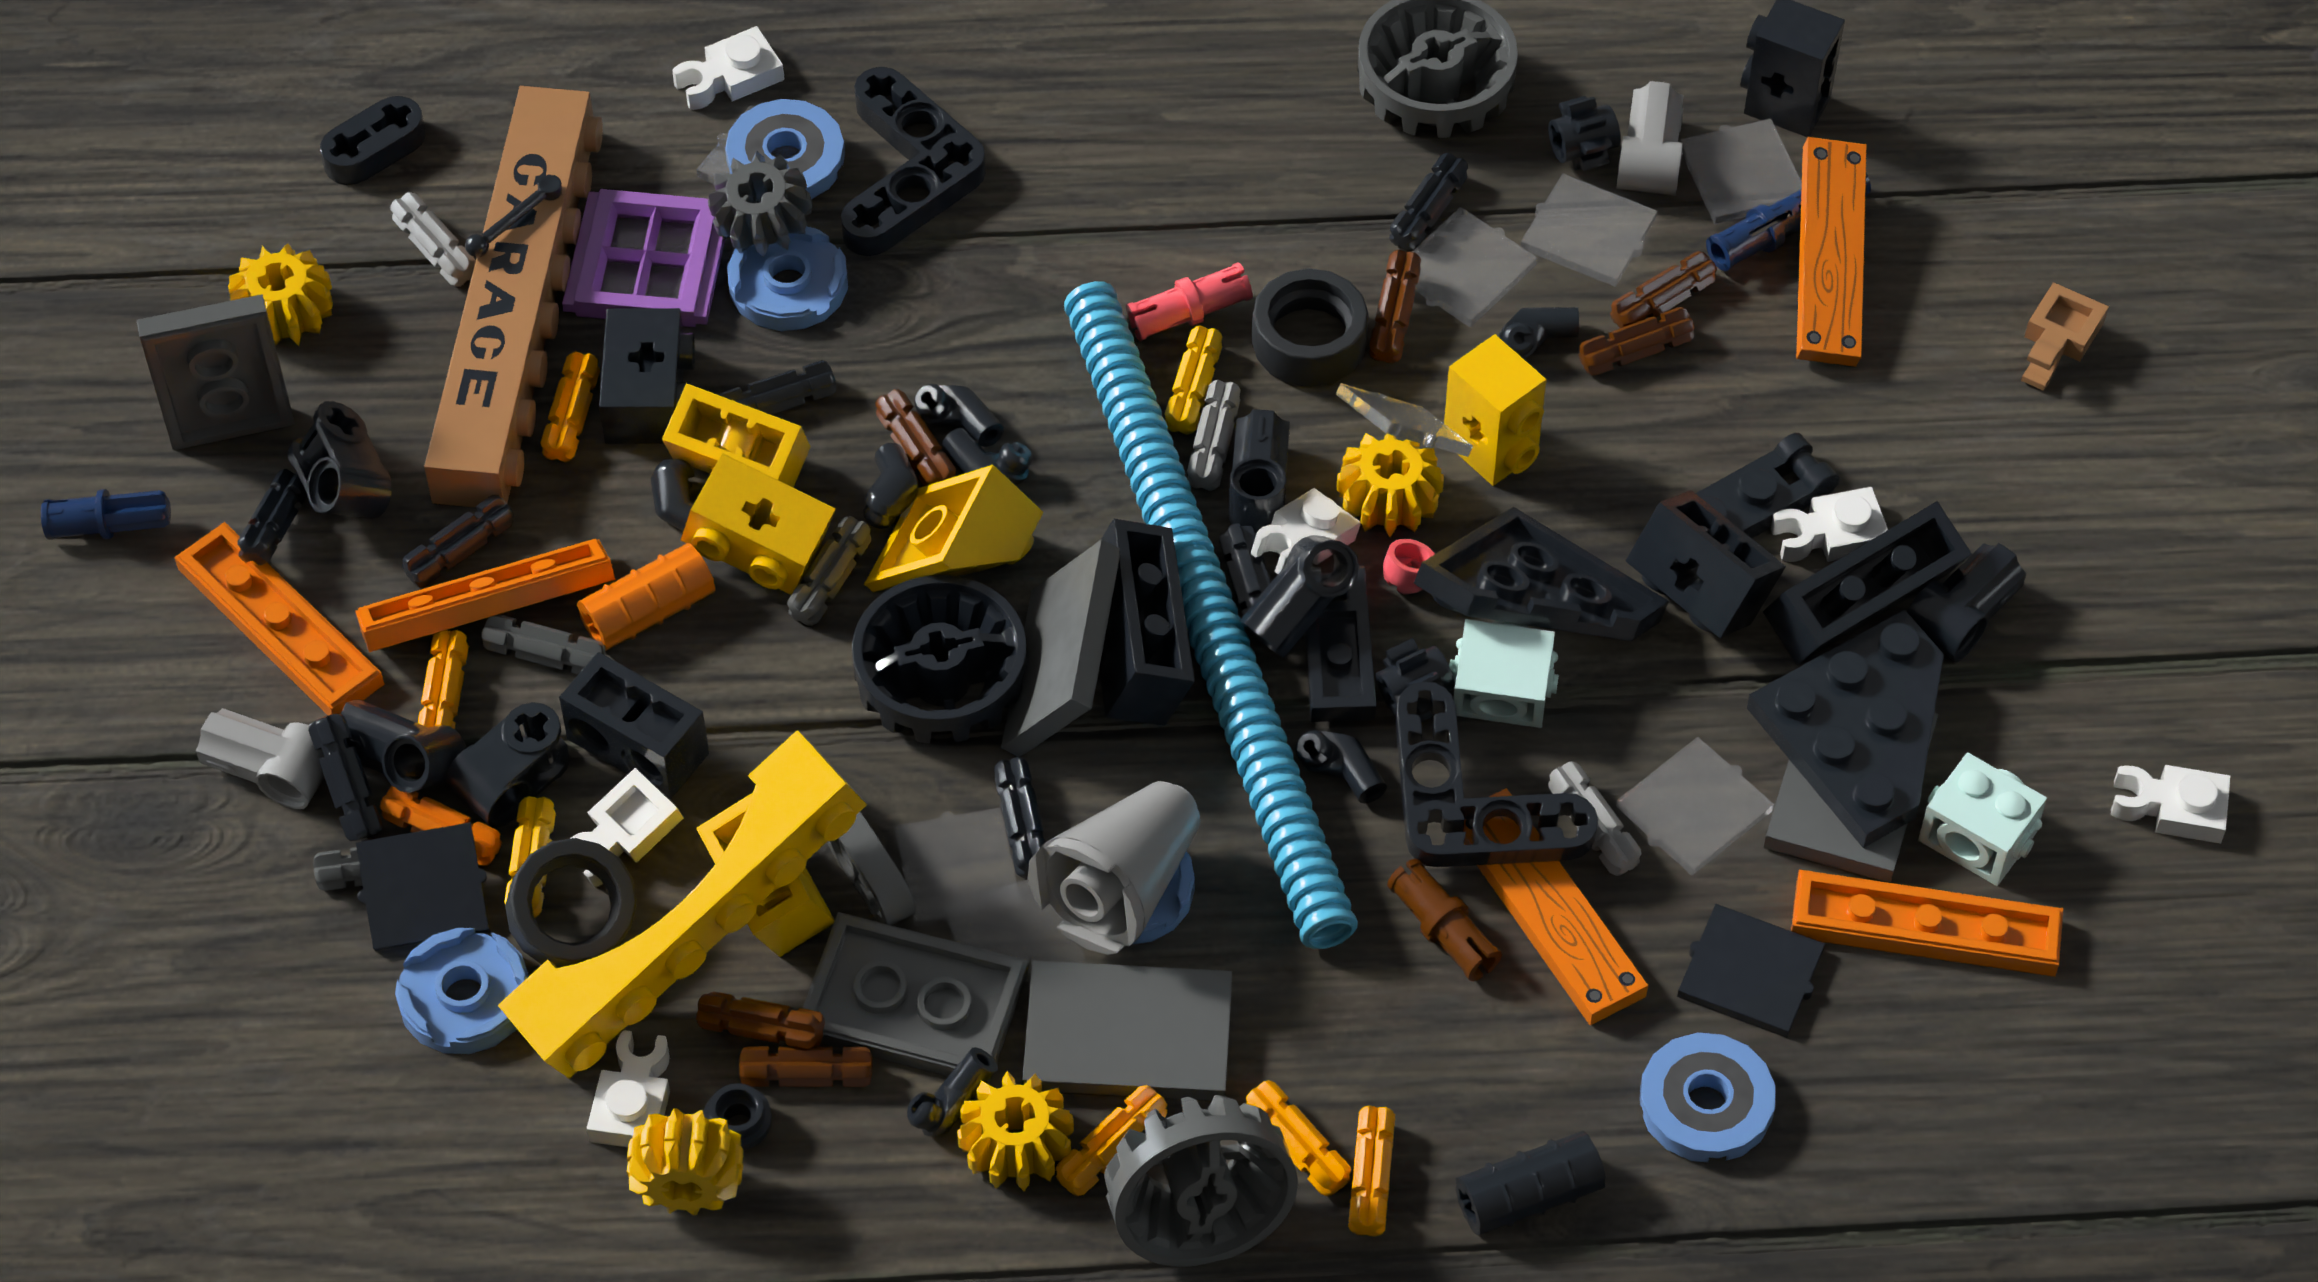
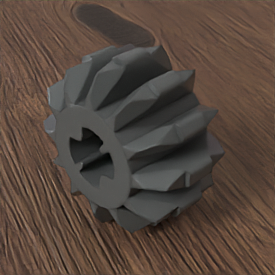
(760, 203)

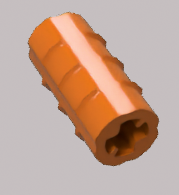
(646, 596)

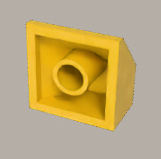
(958, 529)

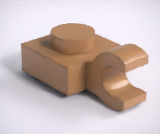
(2060, 326)

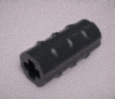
(1530, 1183)

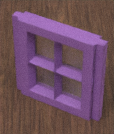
(644, 255)

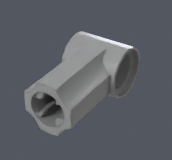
(1652, 148)
(274, 758)

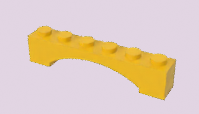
(583, 1006)

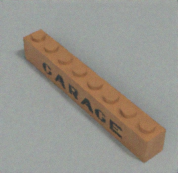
(513, 301)

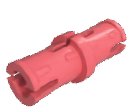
(1189, 301)

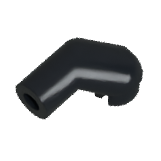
(1536, 324)
(958, 408)
(969, 456)
(893, 489)
(672, 491)
(1342, 758)
(941, 1110)

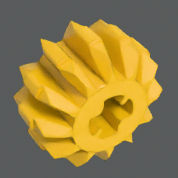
(292, 289)
(1390, 483)
(1019, 1154)
(685, 1161)

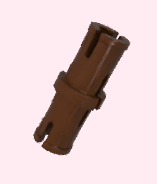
(1444, 919)

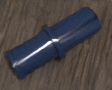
(105, 514)

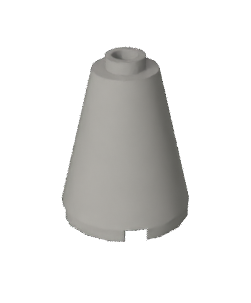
(1115, 866)

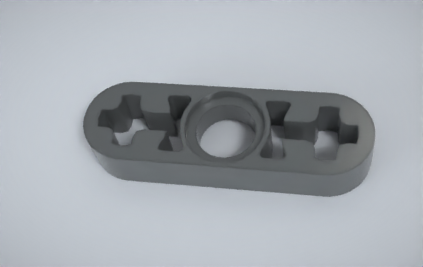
(873, 873)

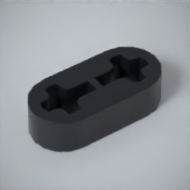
(372, 140)

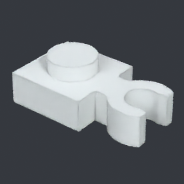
(734, 65)
(1301, 518)
(1835, 524)
(2184, 801)
(631, 819)
(629, 1096)

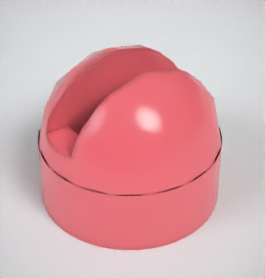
(1399, 562)

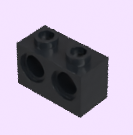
(634, 724)

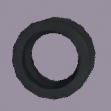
(1314, 291)
(583, 855)

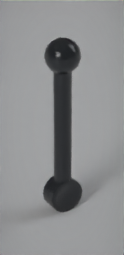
(548, 189)

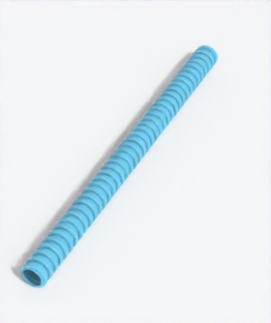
(1212, 621)

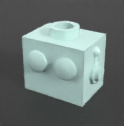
(1504, 672)
(1982, 818)

